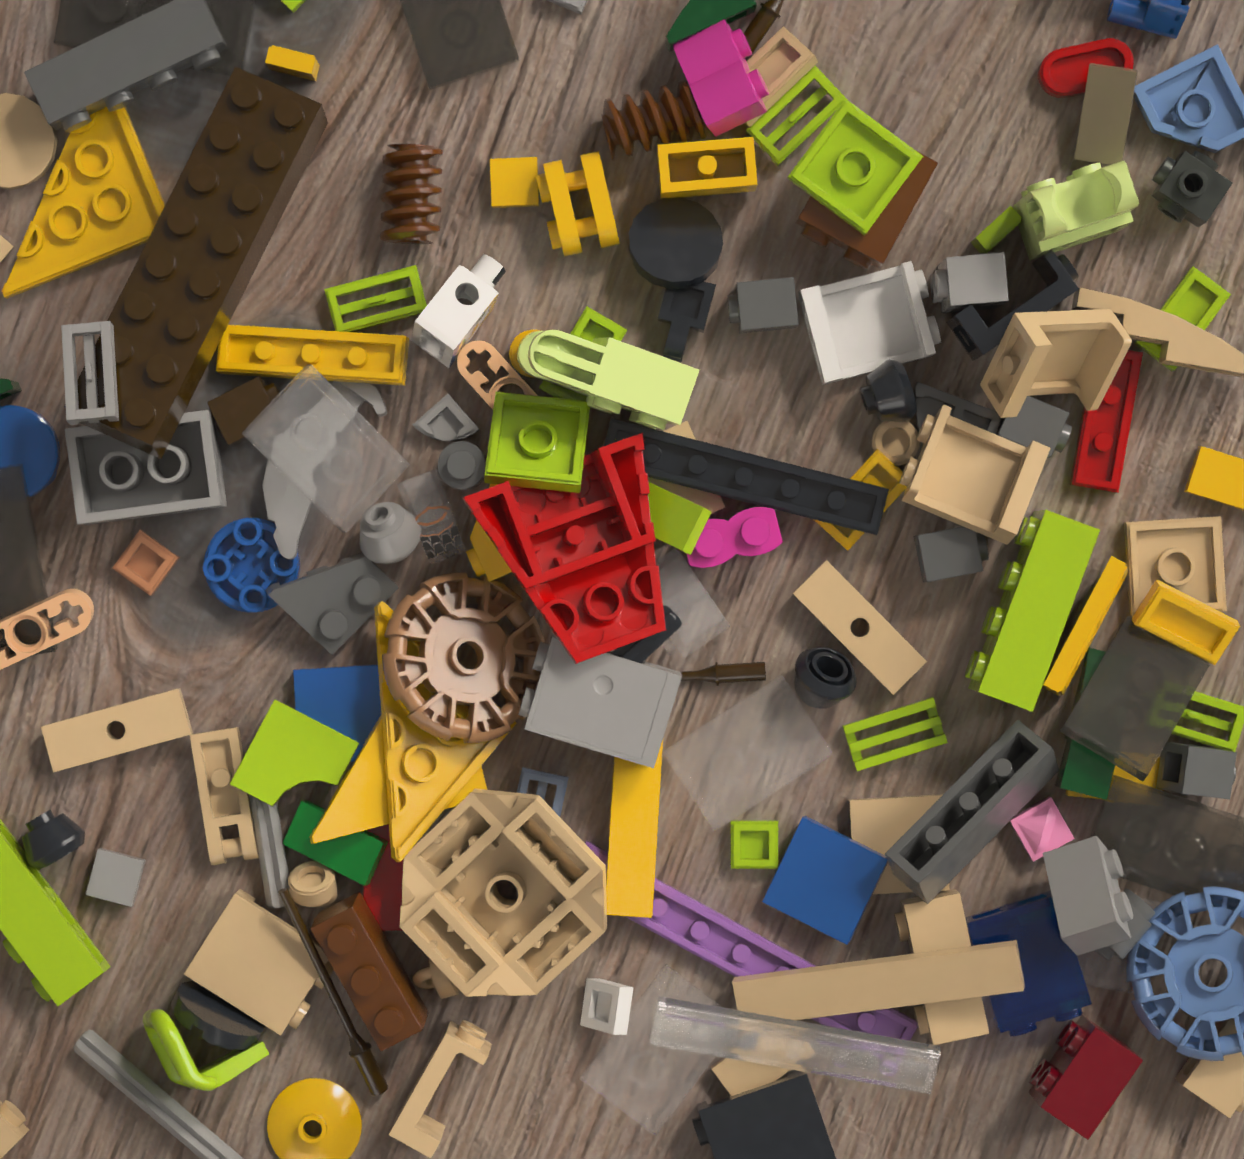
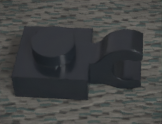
(685, 310)

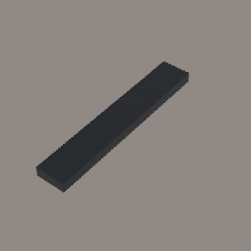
(756, 479)

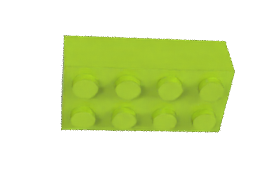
(1032, 609)

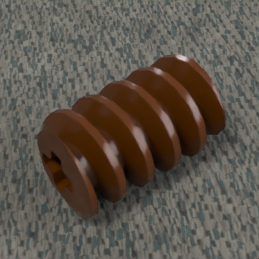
(651, 119)
(410, 193)

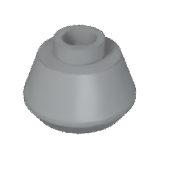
(388, 533)

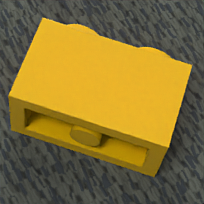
(707, 167)

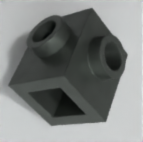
(1206, 187)

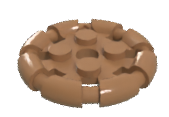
(438, 660)

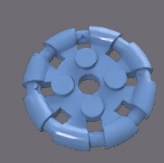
(1182, 973)

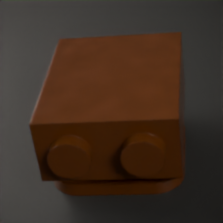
(873, 248)

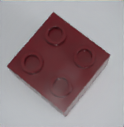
(1083, 1076)

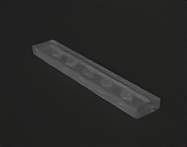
(794, 1045)

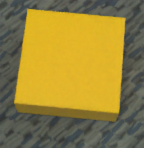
(292, 62)
(514, 182)

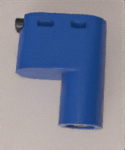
(1153, 16)

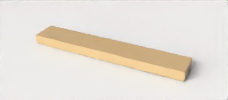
(883, 982)

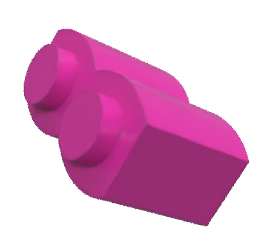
(721, 77)
(744, 534)

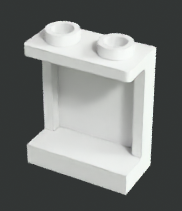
(869, 321)

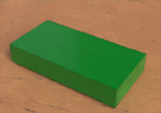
(349, 855)

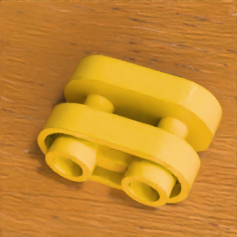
(555, 187)

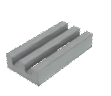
(93, 412)

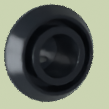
(889, 393)
(823, 677)
(51, 839)

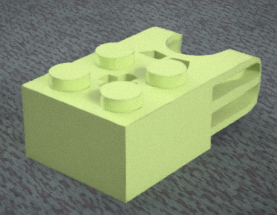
(1076, 211)
(611, 375)

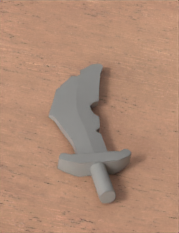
(284, 501)

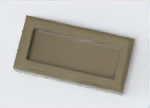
(1105, 114)

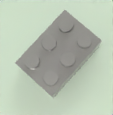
(125, 483)

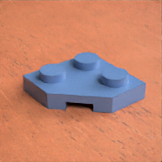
(1195, 102)

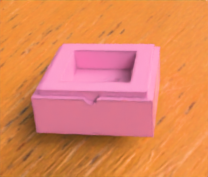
(1041, 828)

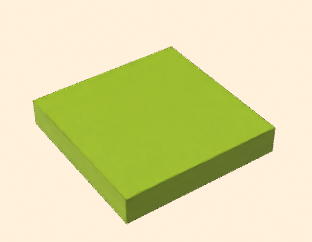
(854, 167)
(537, 442)

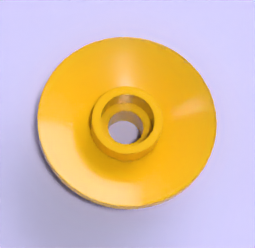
(318, 1101)

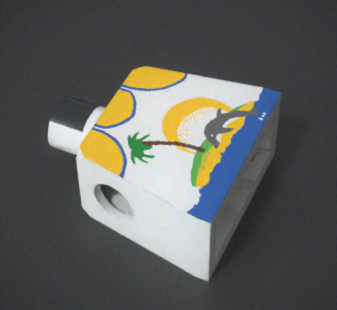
(449, 325)

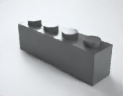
(125, 62)
(972, 811)

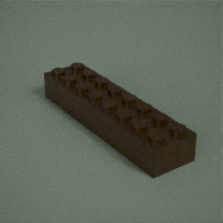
(203, 255)

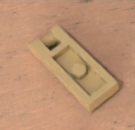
(216, 762)

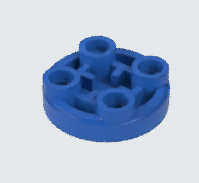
(32, 441)
(245, 562)

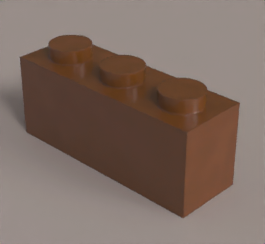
(370, 971)

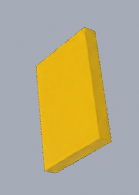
(1086, 626)

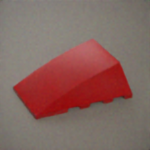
(583, 553)

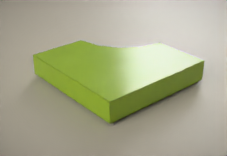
(292, 752)

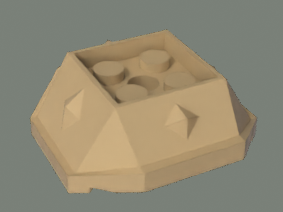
(476, 933)

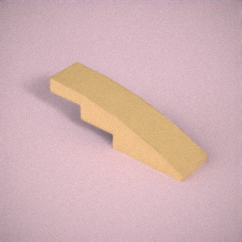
(1181, 341)

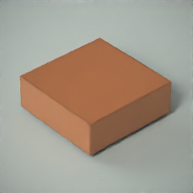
(146, 562)

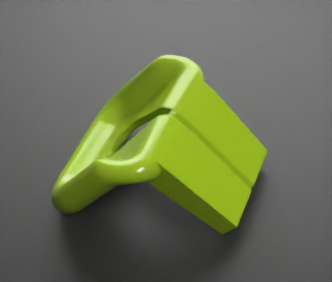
(179, 1064)

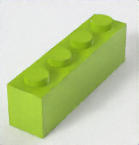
(42, 928)

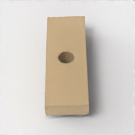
(880, 648)
(90, 735)

